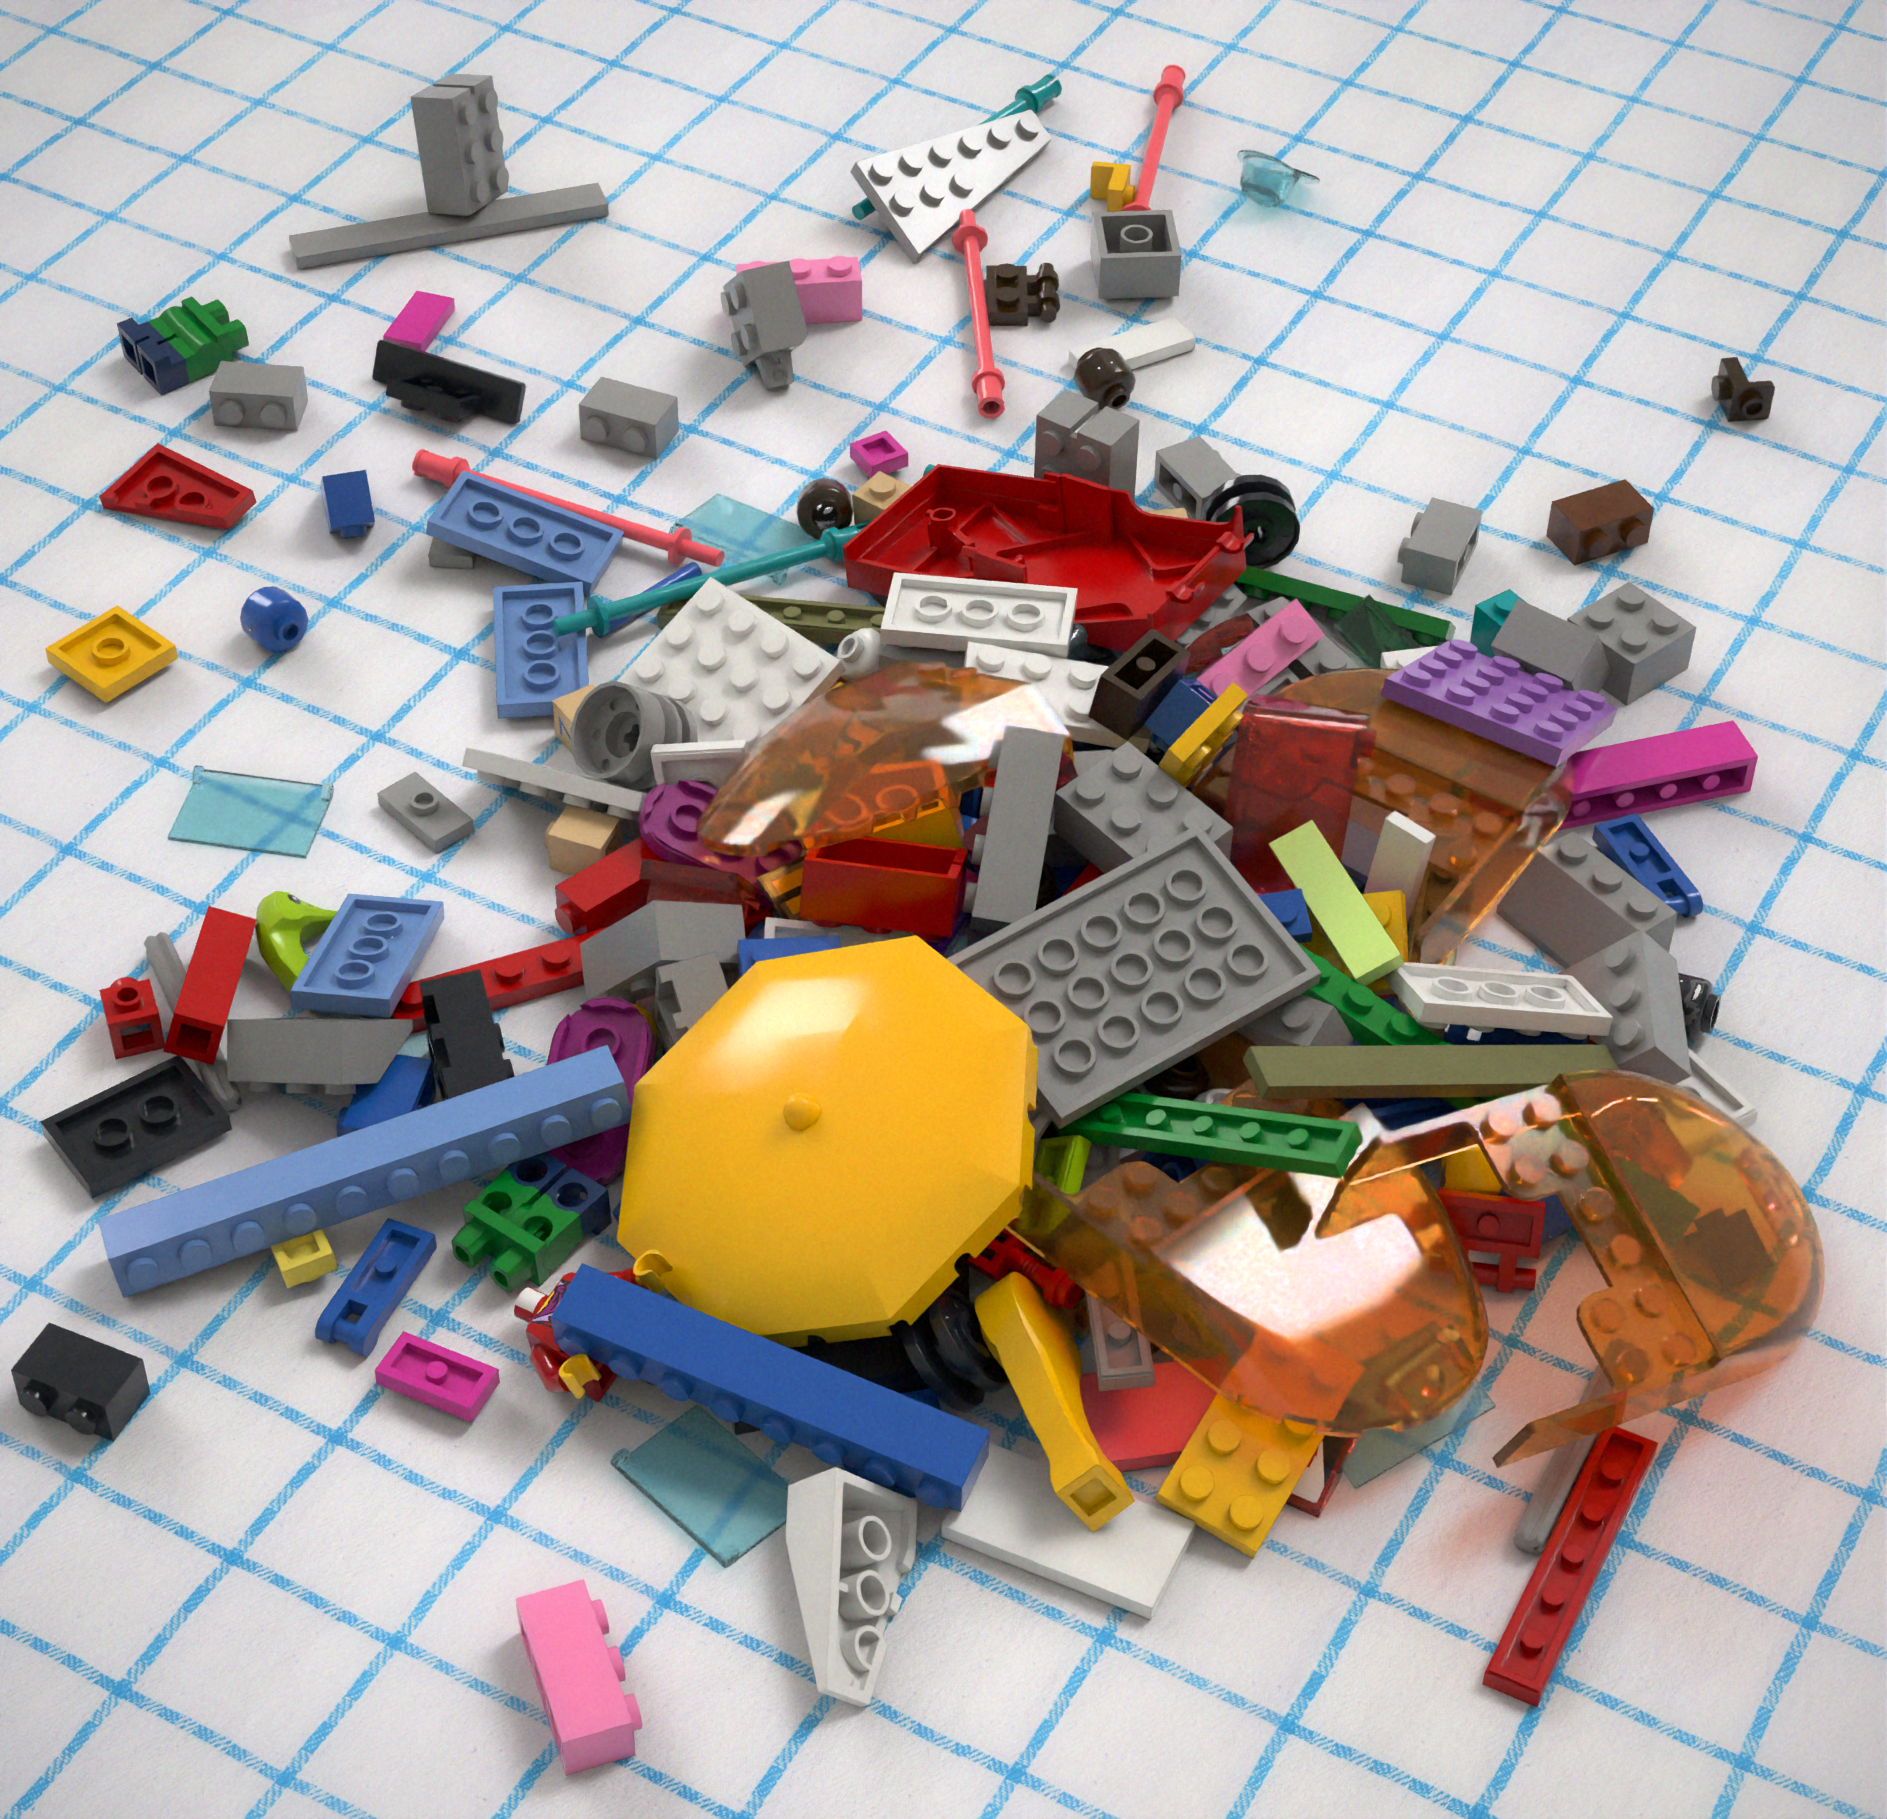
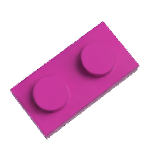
(437, 1376)

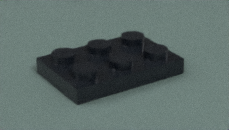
(136, 1126)

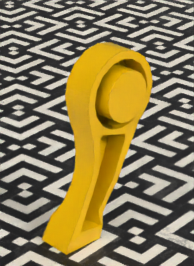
(1045, 1374)

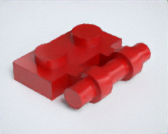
(1498, 1227)

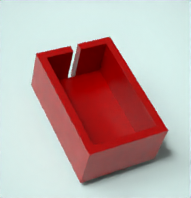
(885, 886)

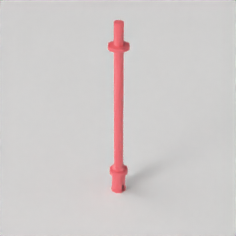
(1167, 96)
(987, 380)
(678, 545)

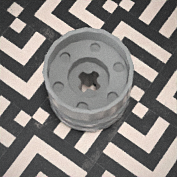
(620, 726)

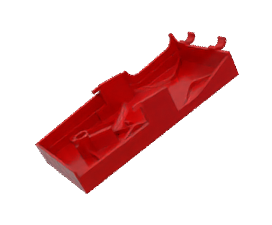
(1058, 532)

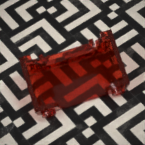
(1289, 769)

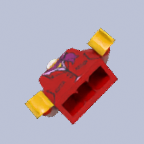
(578, 1372)

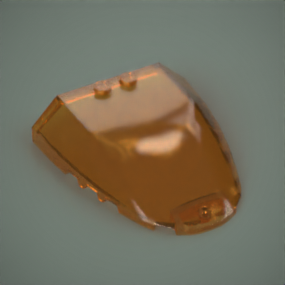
(868, 754)

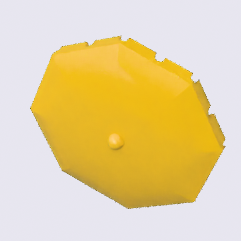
(831, 1142)

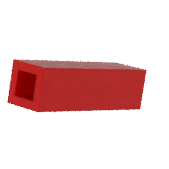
(604, 890)
(210, 985)

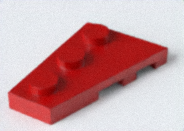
(178, 490)

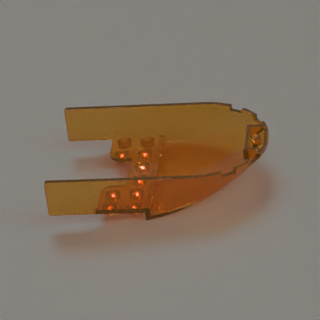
(1475, 795)
(1681, 1212)
(1279, 1281)

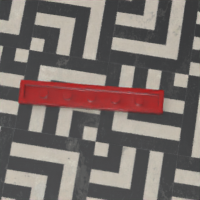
(1570, 1565)

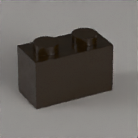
(1138, 683)

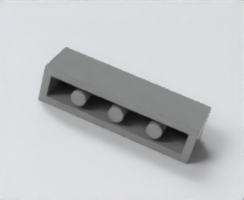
(1016, 829)

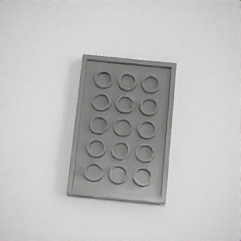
(1138, 971)

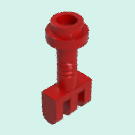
(1058, 1288)

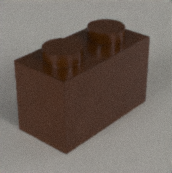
(1600, 522)

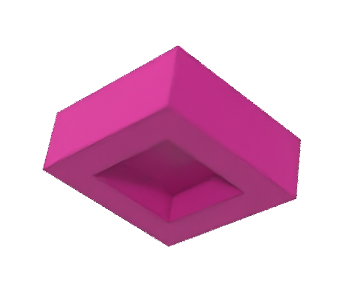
(878, 454)

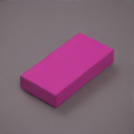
(420, 320)

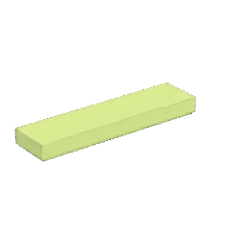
(1336, 904)

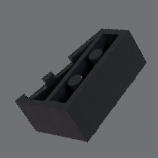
(462, 1034)

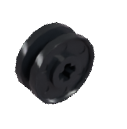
(1266, 512)
(951, 1352)

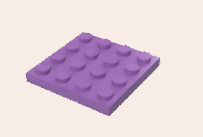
(1501, 701)

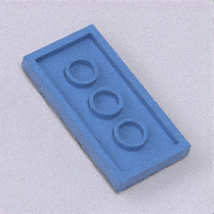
(524, 532)
(529, 658)
(367, 956)

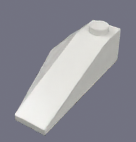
(847, 1561)

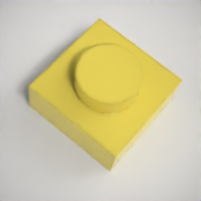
(304, 1258)

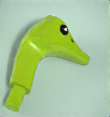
(282, 927)

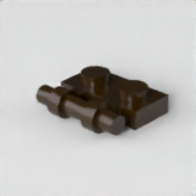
(1009, 290)

